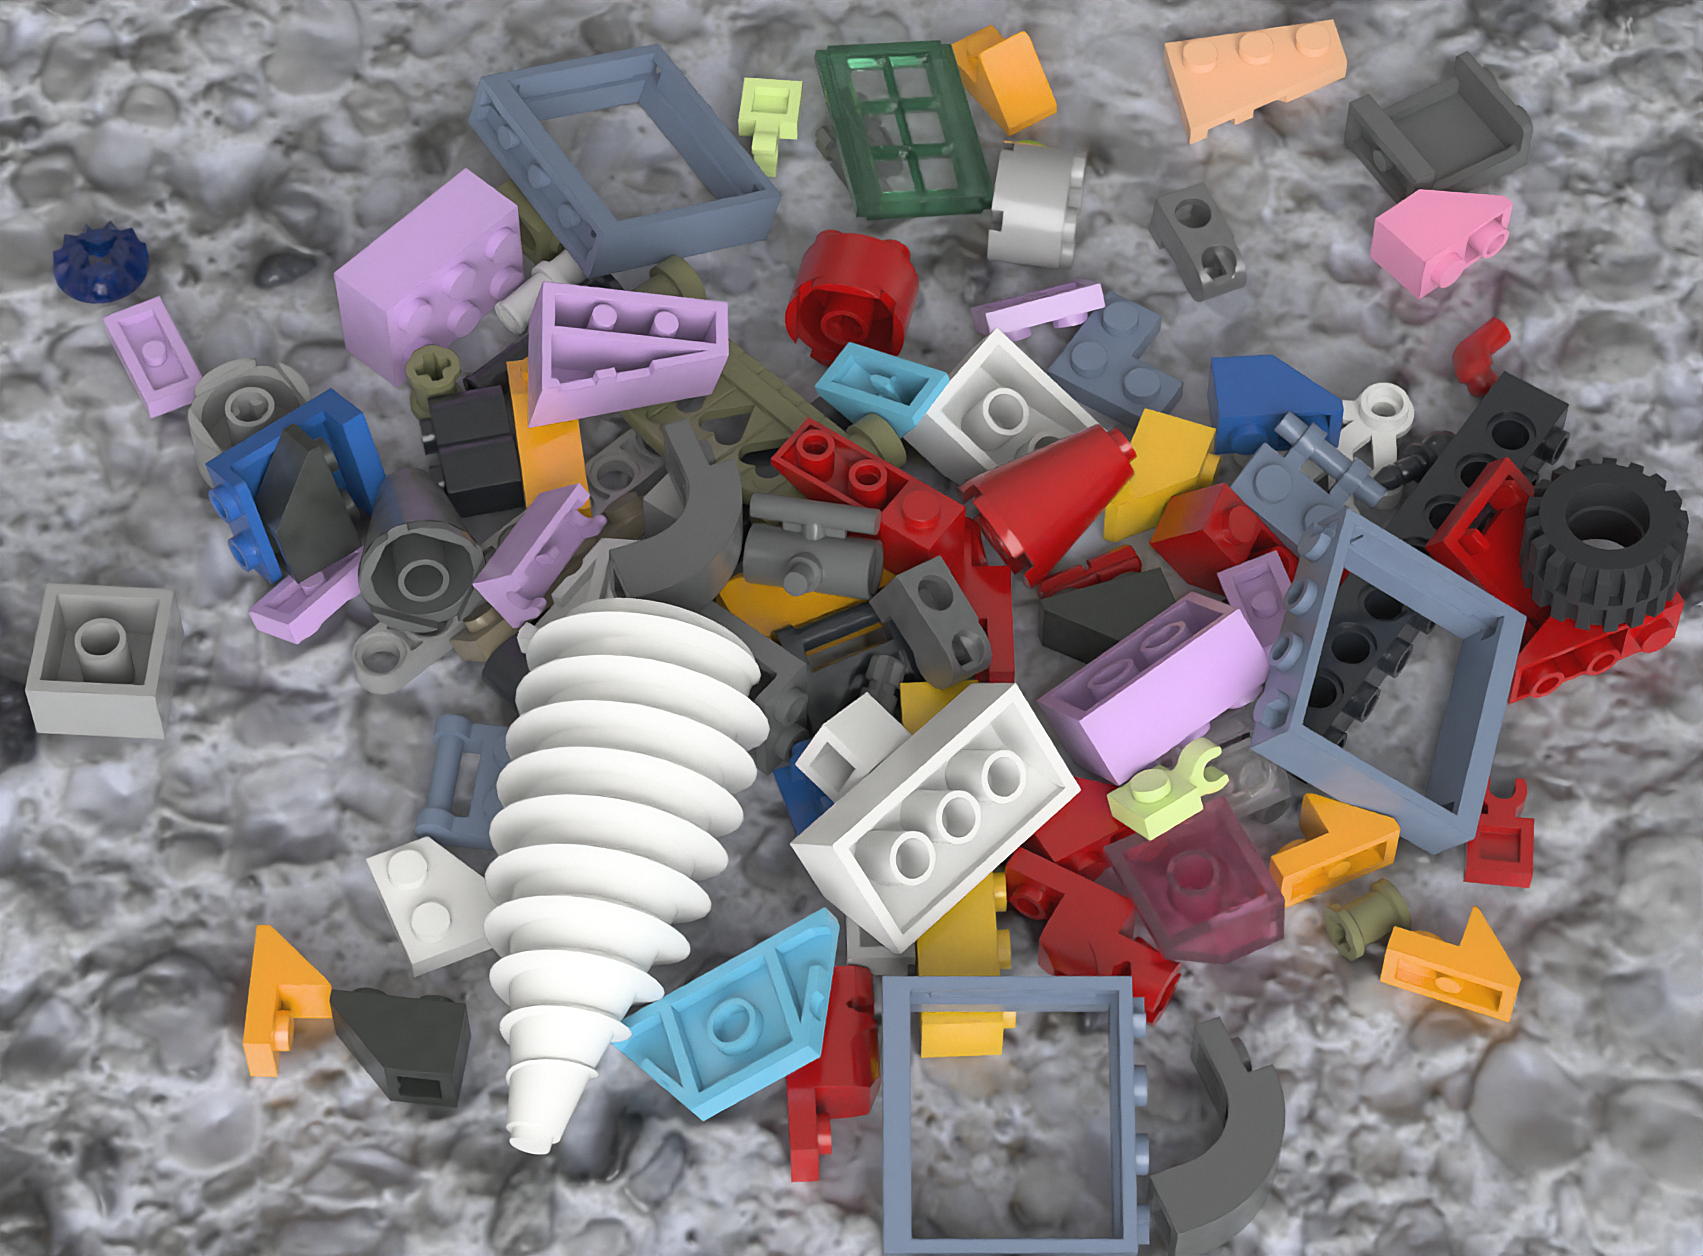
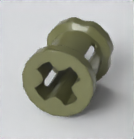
(431, 373)
(1366, 919)

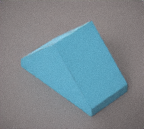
(881, 384)

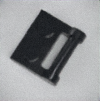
(841, 681)

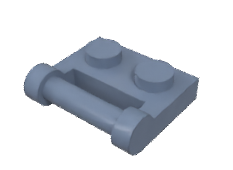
(453, 736)

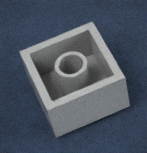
(105, 661)

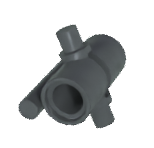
(813, 547)

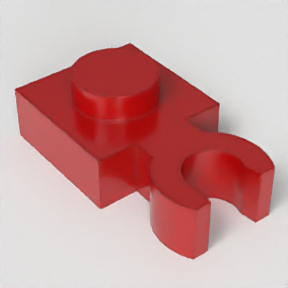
(1502, 843)

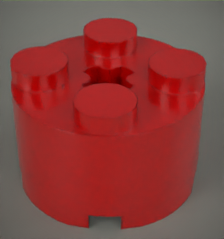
(852, 293)

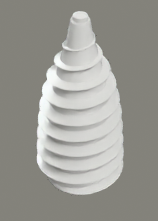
(606, 822)

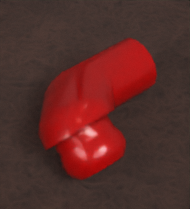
(1474, 353)

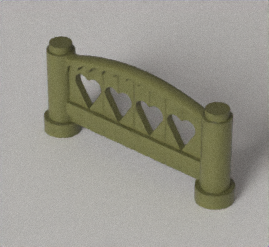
(747, 389)

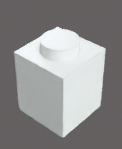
(851, 746)

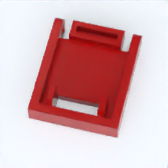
(1492, 555)

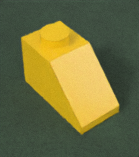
(1170, 461)

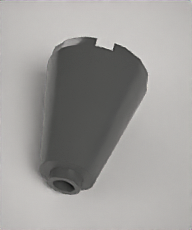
(418, 555)

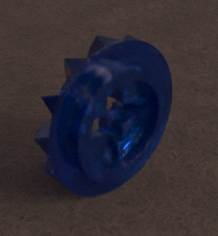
(100, 281)

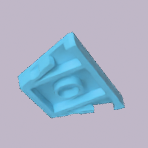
(740, 1020)

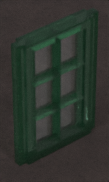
(904, 130)

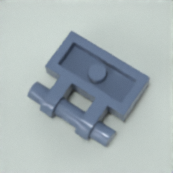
(1287, 497)

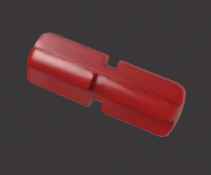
(1099, 570)

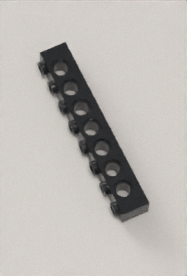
(1508, 422)

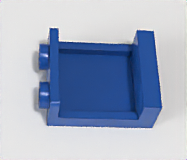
(242, 468)

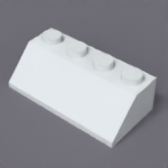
(937, 814)

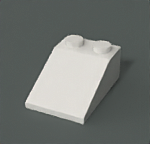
(994, 412)

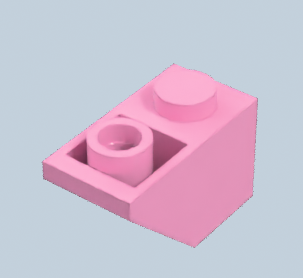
(1438, 235)

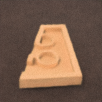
(1241, 71)

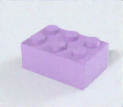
(430, 275)
(1157, 688)

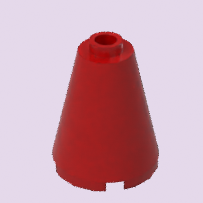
(1049, 497)

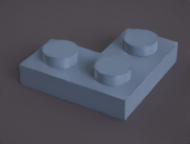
(1104, 368)

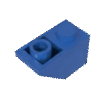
(1252, 396)

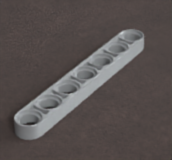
(420, 651)

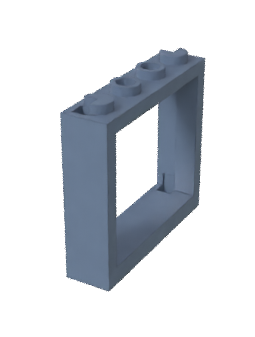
(508, 122)
(1476, 700)
(1015, 994)

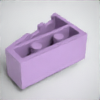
(619, 351)

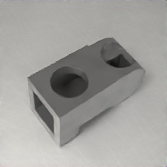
(1198, 242)
(935, 623)

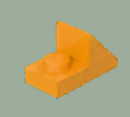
(1005, 78)
(1339, 847)
(1467, 975)
(279, 990)

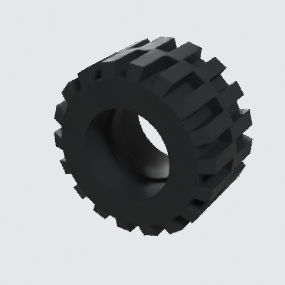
(1594, 582)

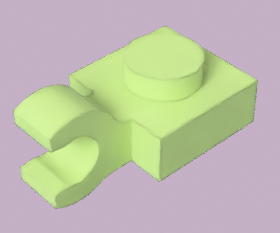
(769, 113)
(1164, 798)

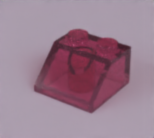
(1201, 888)

